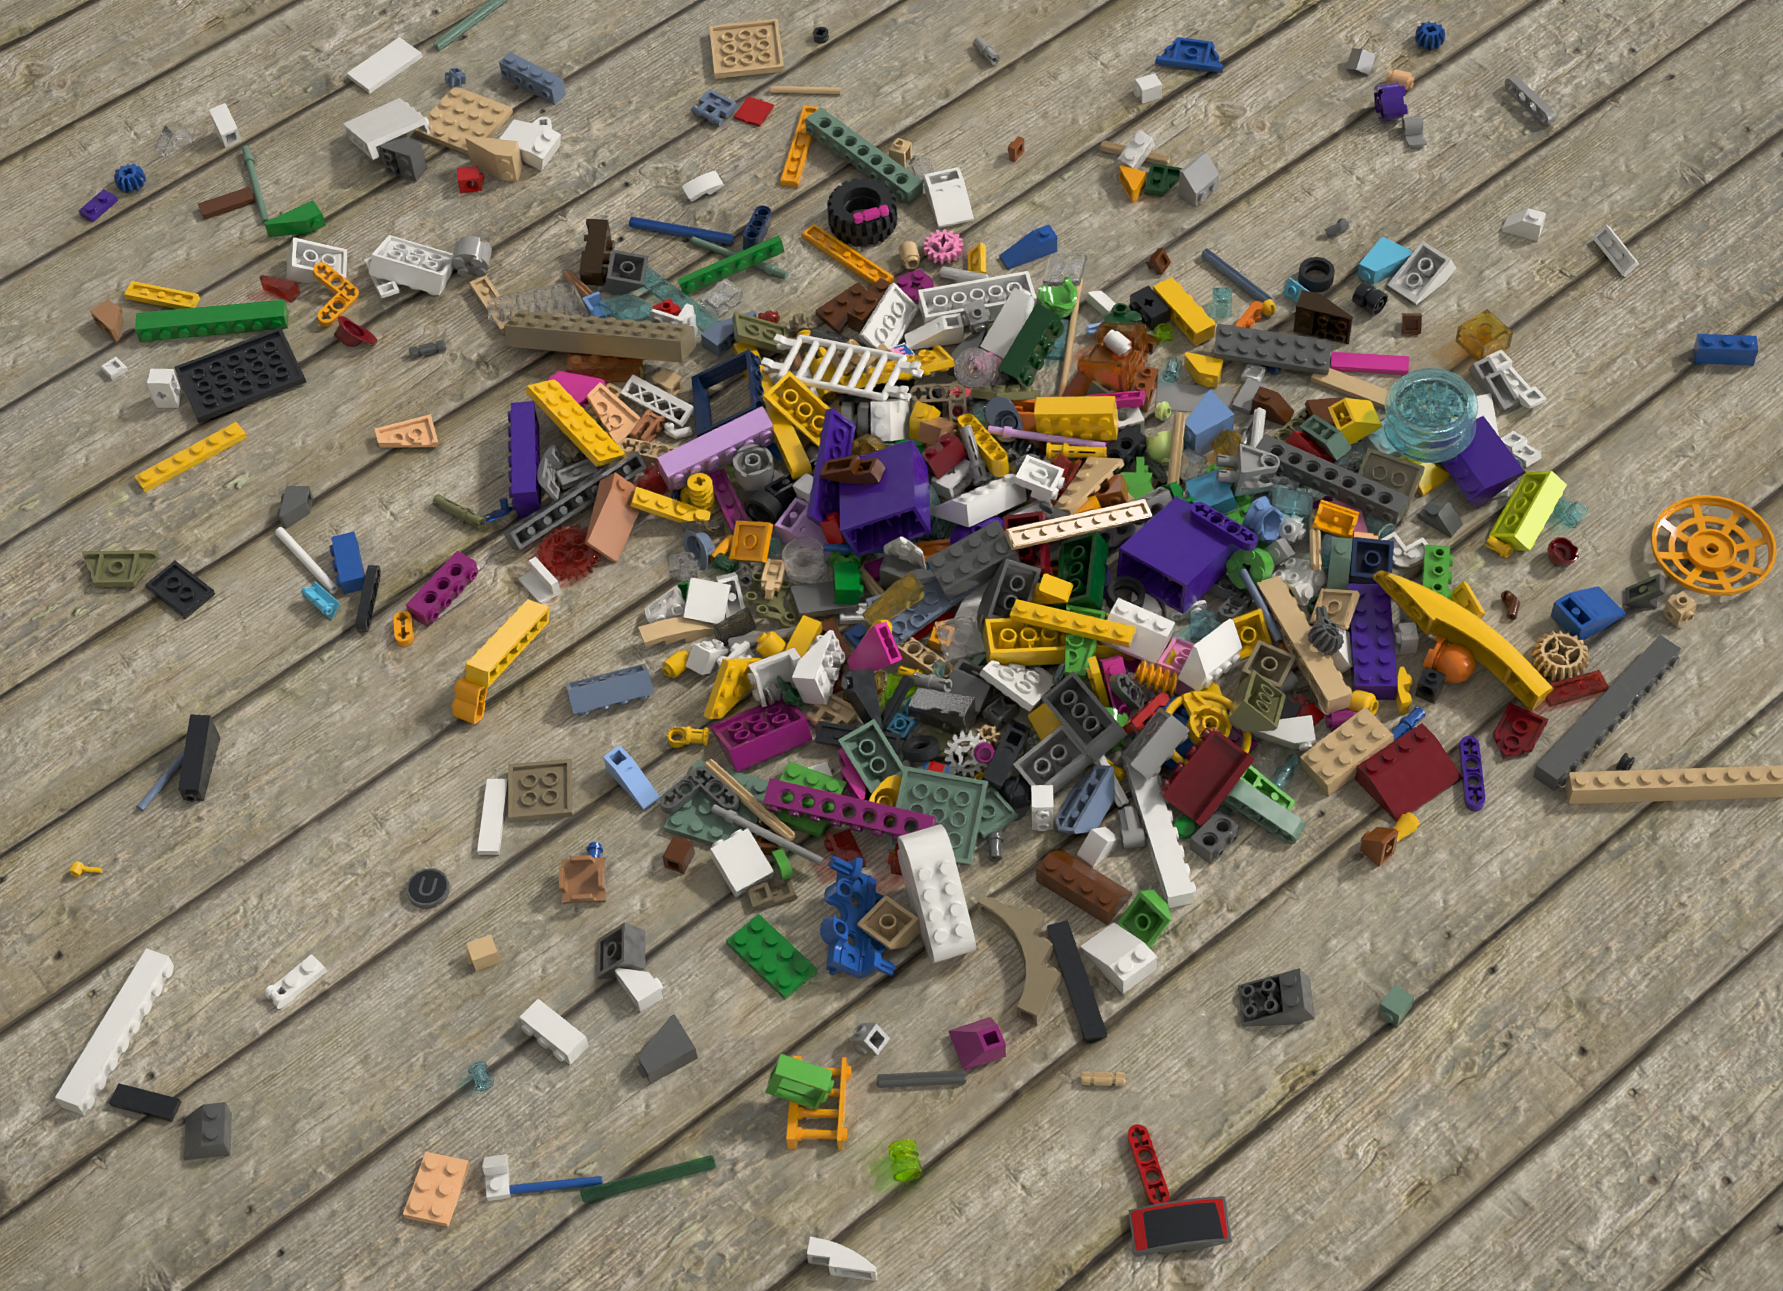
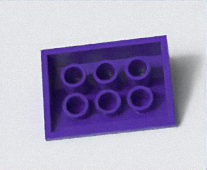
(1484, 466)

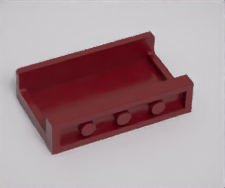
(1206, 775)

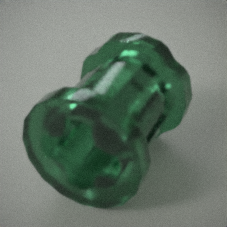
(724, 564)

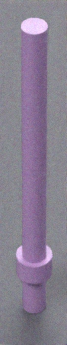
(1008, 432)

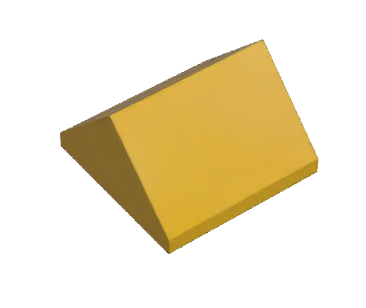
(1250, 629)

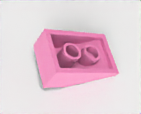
(1182, 650)

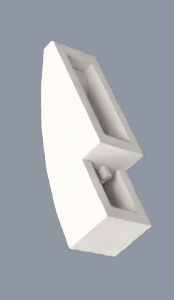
(840, 1259)

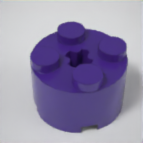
(1390, 101)

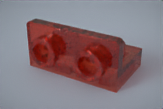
(653, 480)
(843, 846)

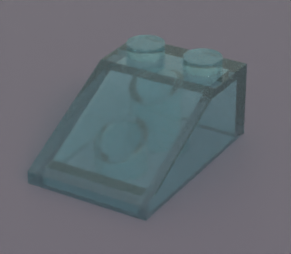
(626, 307)

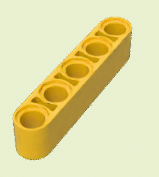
(989, 448)

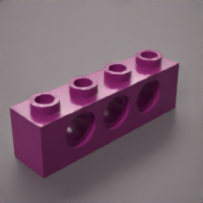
(442, 588)

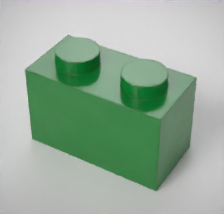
(847, 583)

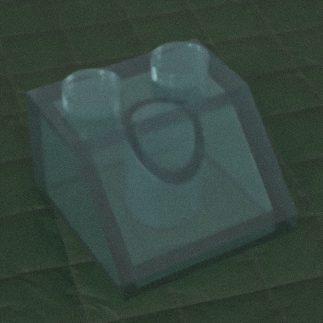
(1292, 501)

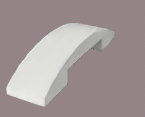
(384, 287)
(1528, 396)

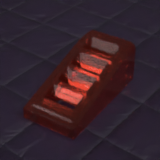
(280, 287)

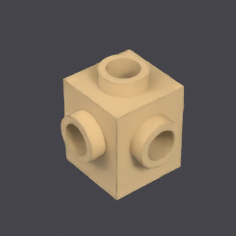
(1679, 609)

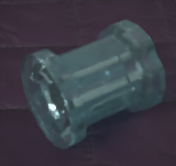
(1171, 373)
(480, 1075)

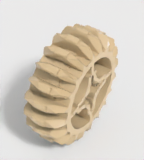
(1564, 650)

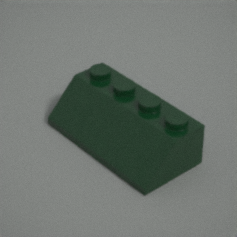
(1084, 565)

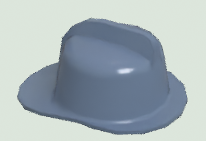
(1002, 413)
(700, 545)

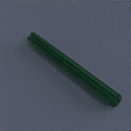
(647, 1178)

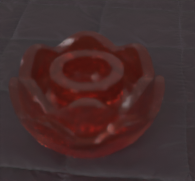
(770, 316)

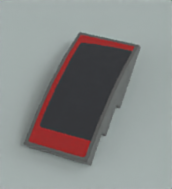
(1180, 1226)

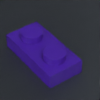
(98, 205)

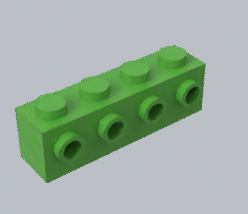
(1436, 569)

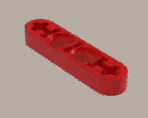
(1147, 1166)

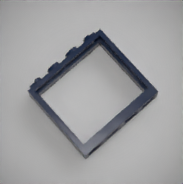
(703, 381)

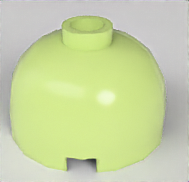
(1159, 447)

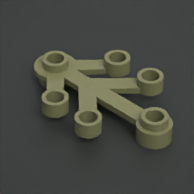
(786, 618)

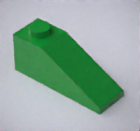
(296, 221)

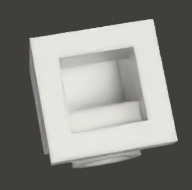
(1406, 638)

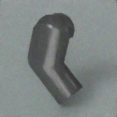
(1341, 225)

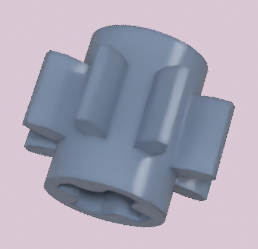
(455, 77)

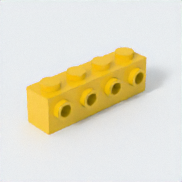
(1185, 312)

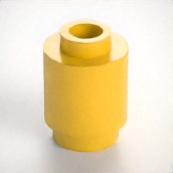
(675, 664)

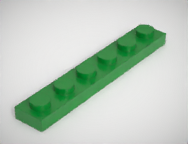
(731, 265)

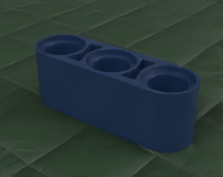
(757, 227)

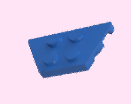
(1191, 54)

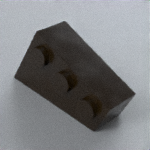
(597, 252)

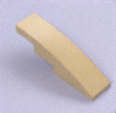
(675, 629)

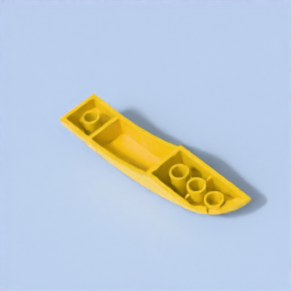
(1442, 616)

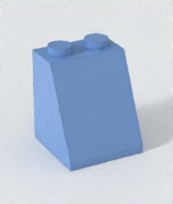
(1206, 423)

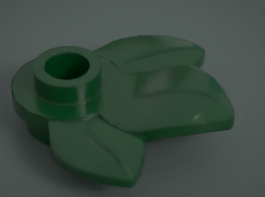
(1121, 314)
(790, 694)

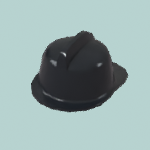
(1017, 794)

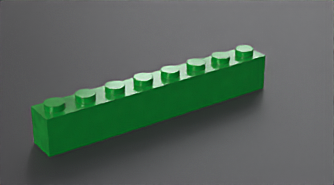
(211, 320)

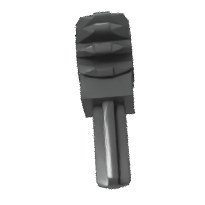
(1325, 633)

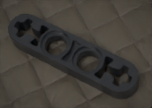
(368, 598)

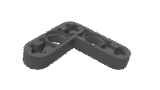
(1233, 598)
(1121, 686)
(697, 786)

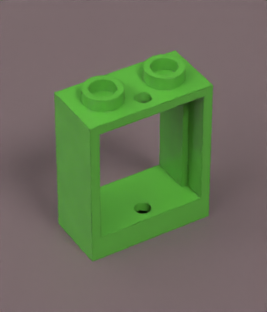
(800, 1082)

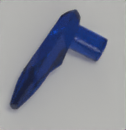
(495, 514)

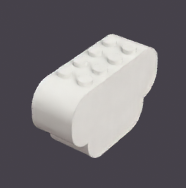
(936, 893)

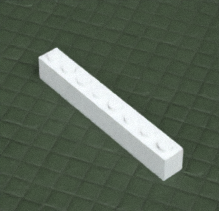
(1161, 838)
(115, 1032)

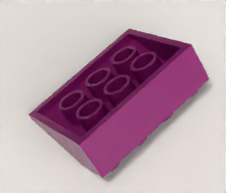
(761, 733)

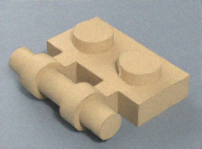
(836, 709)

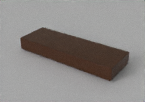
(226, 203)

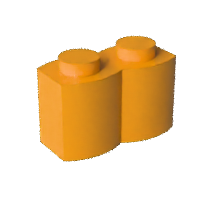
(469, 701)

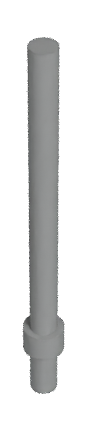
(732, 817)

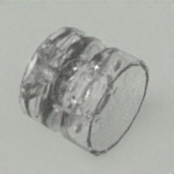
(986, 373)
(805, 561)

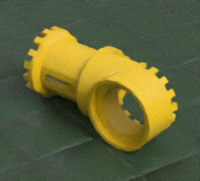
(688, 736)

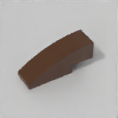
(853, 470)

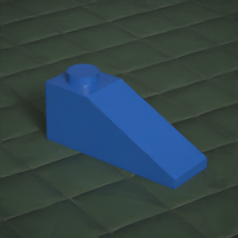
(1031, 247)

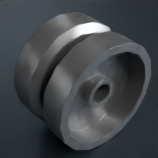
(861, 419)

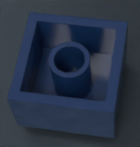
(1368, 558)

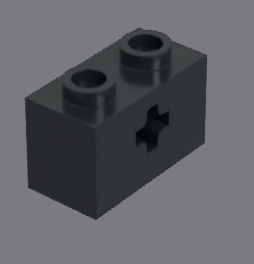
(1150, 307)

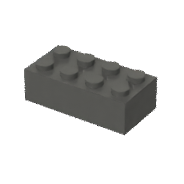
(971, 560)
(1084, 716)

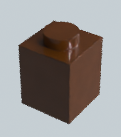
(678, 854)

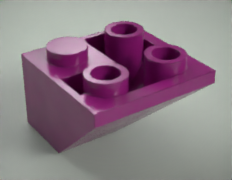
(978, 1043)

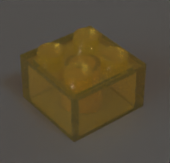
(1483, 335)

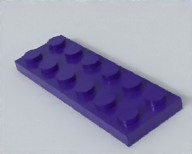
(834, 443)

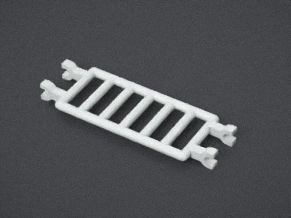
(889, 389)

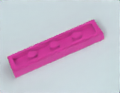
(1370, 363)

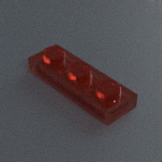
(1576, 688)

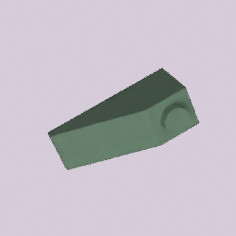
(1326, 437)
(1339, 563)

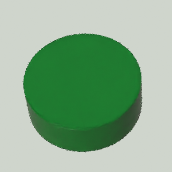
(1186, 827)

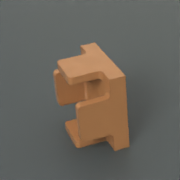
(582, 879)

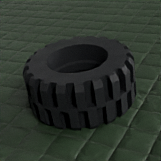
(856, 196)

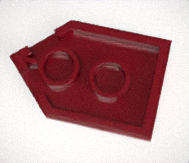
(1518, 731)

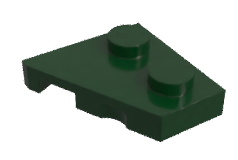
(1161, 179)

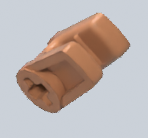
(648, 426)

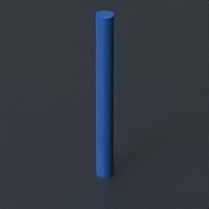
(555, 1185)

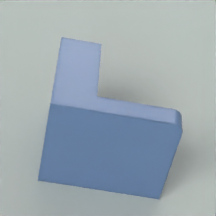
(591, 305)

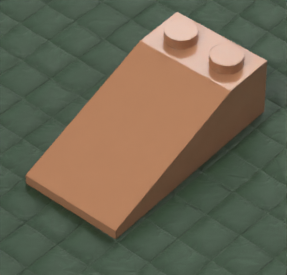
(612, 517)

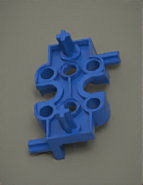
(866, 951)

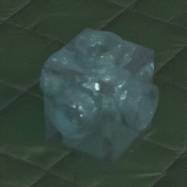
(1202, 623)

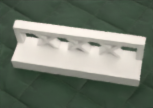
(659, 396)

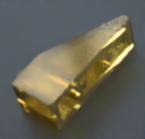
(895, 599)

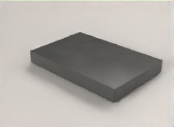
(818, 600)

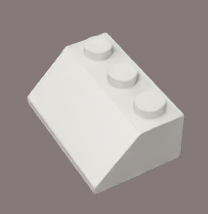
(1151, 631)

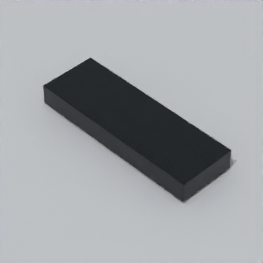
(145, 1102)

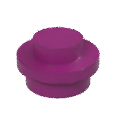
(983, 752)

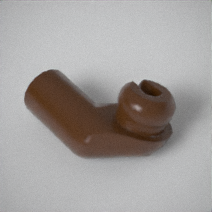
(1511, 603)

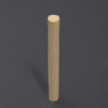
(805, 90)

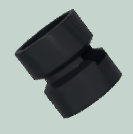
(1370, 298)

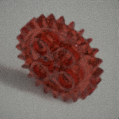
(567, 553)

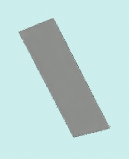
(1187, 396)

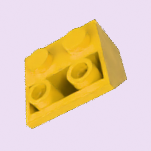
(1355, 418)

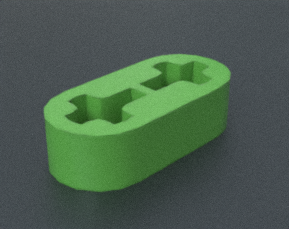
(782, 864)

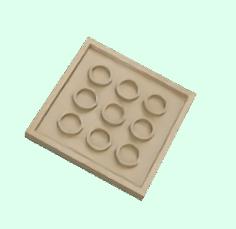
(746, 48)
(463, 115)

